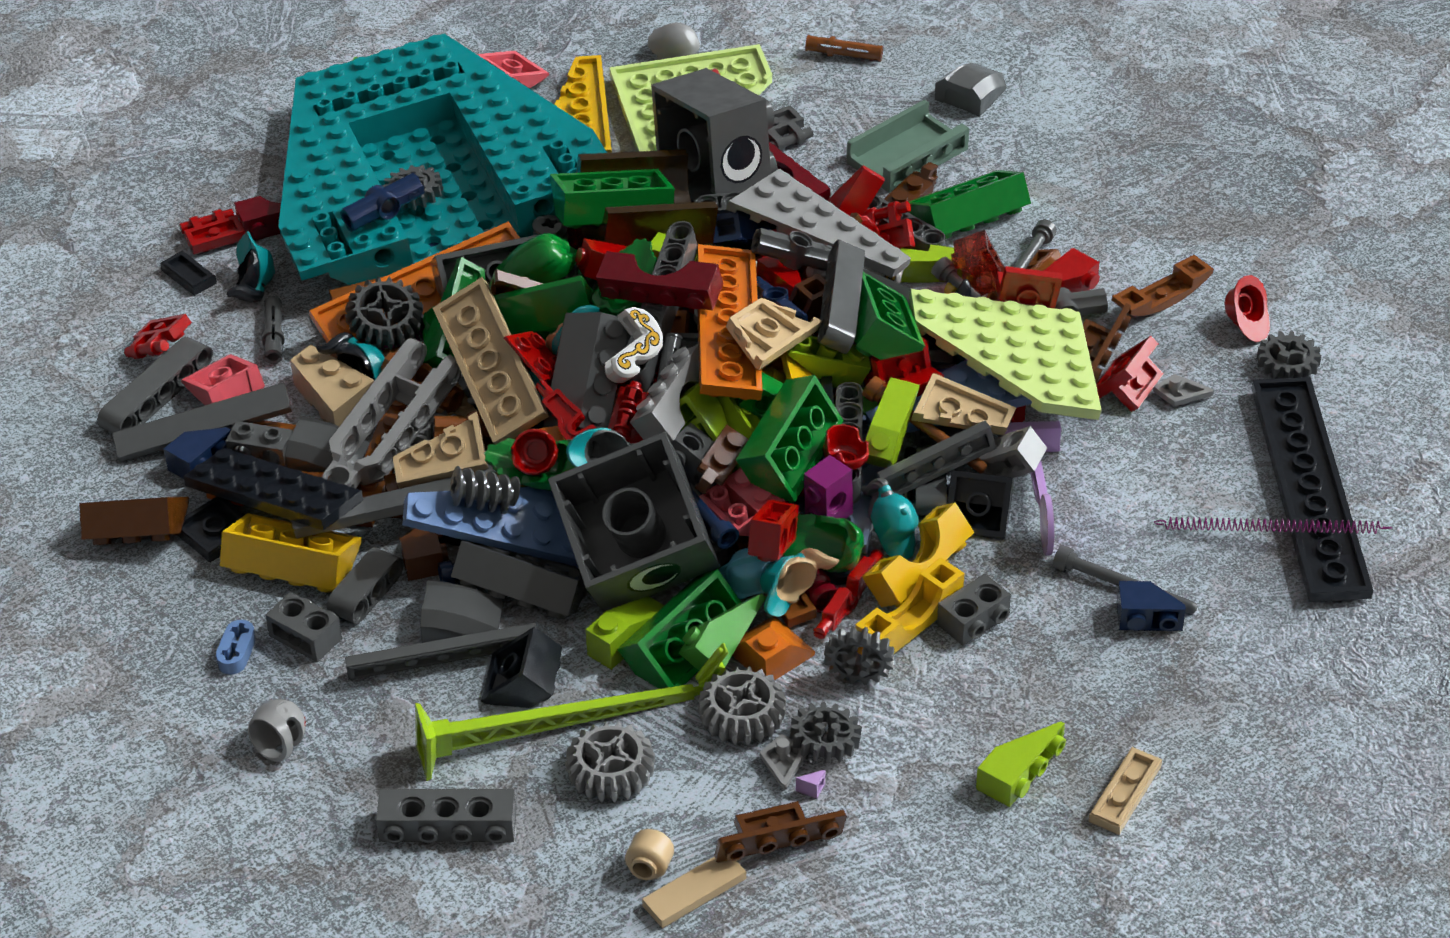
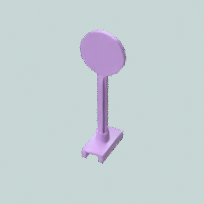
(1050, 435)

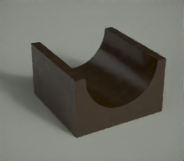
(628, 223)

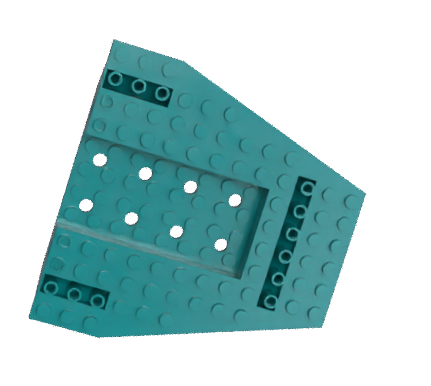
(418, 108)

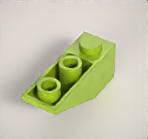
(828, 362)
(1015, 764)

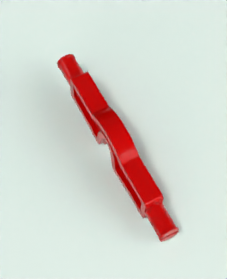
(563, 410)
(846, 598)

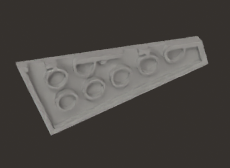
(797, 208)

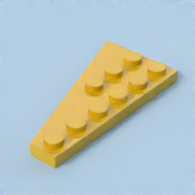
(585, 96)

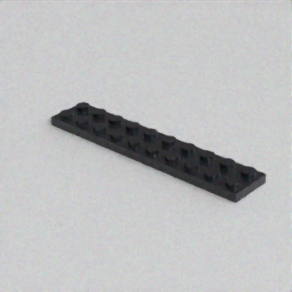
(1311, 489)

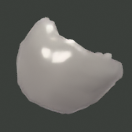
(673, 41)

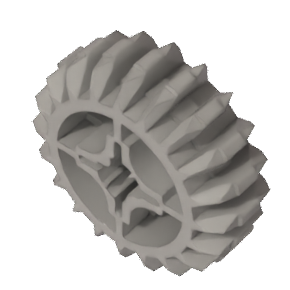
(742, 705)
(608, 753)

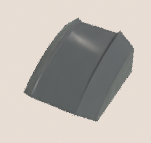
(970, 88)
(310, 447)
(457, 611)

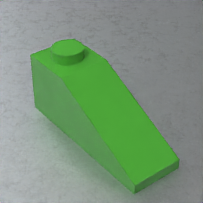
(724, 628)

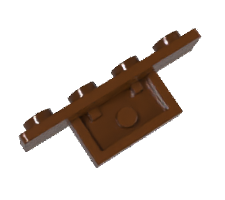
(1101, 339)
(777, 828)

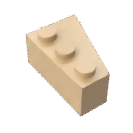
(328, 384)

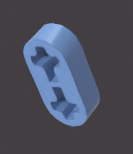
(229, 645)

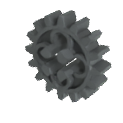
(842, 654)
(842, 732)

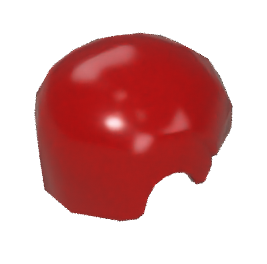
(846, 446)
(534, 452)

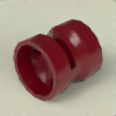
(821, 591)

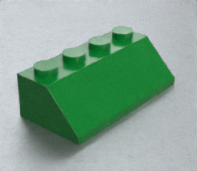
(584, 195)
(973, 202)
(543, 305)
(885, 322)
(789, 438)
(656, 646)

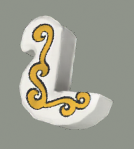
(646, 345)

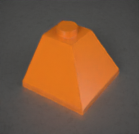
(772, 648)

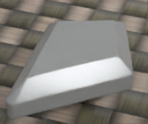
(1181, 390)
(782, 759)

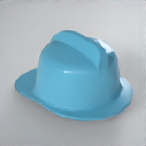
(744, 573)

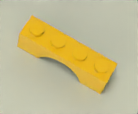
(941, 535)
(919, 609)

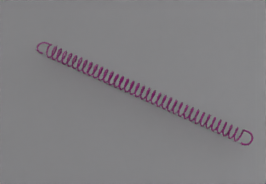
(1276, 522)

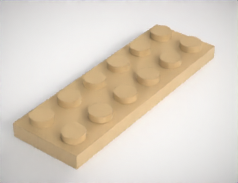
(488, 363)

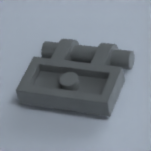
(788, 121)

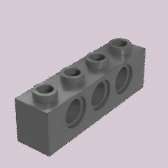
(446, 815)

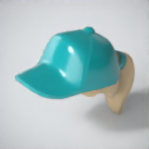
(790, 577)

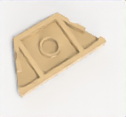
(768, 330)

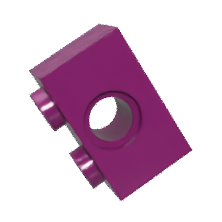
(829, 489)

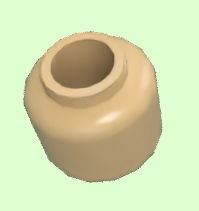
(649, 854)

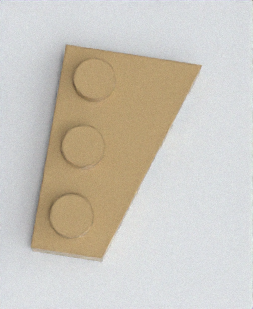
(961, 407)
(439, 456)

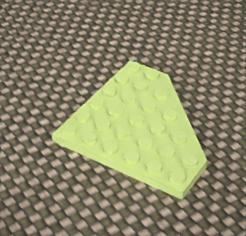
(633, 83)
(1024, 346)

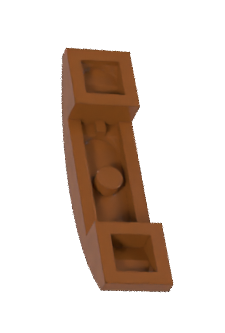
(1168, 291)

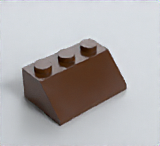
(132, 519)

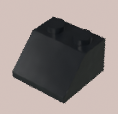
(983, 501)
(523, 671)

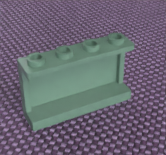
(906, 145)

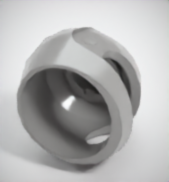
(277, 724)

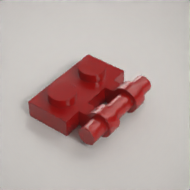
(212, 230)
(897, 231)
(154, 336)

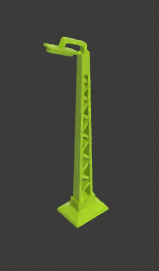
(442, 737)

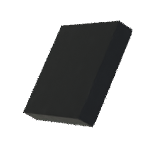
(204, 526)

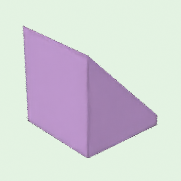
(811, 783)

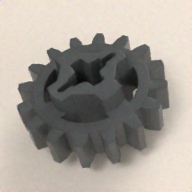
(430, 180)
(1288, 356)

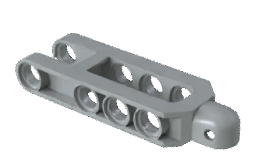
(390, 385)

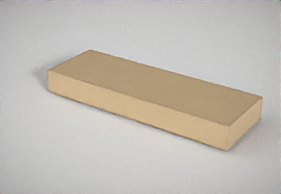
(1125, 790)
(692, 890)

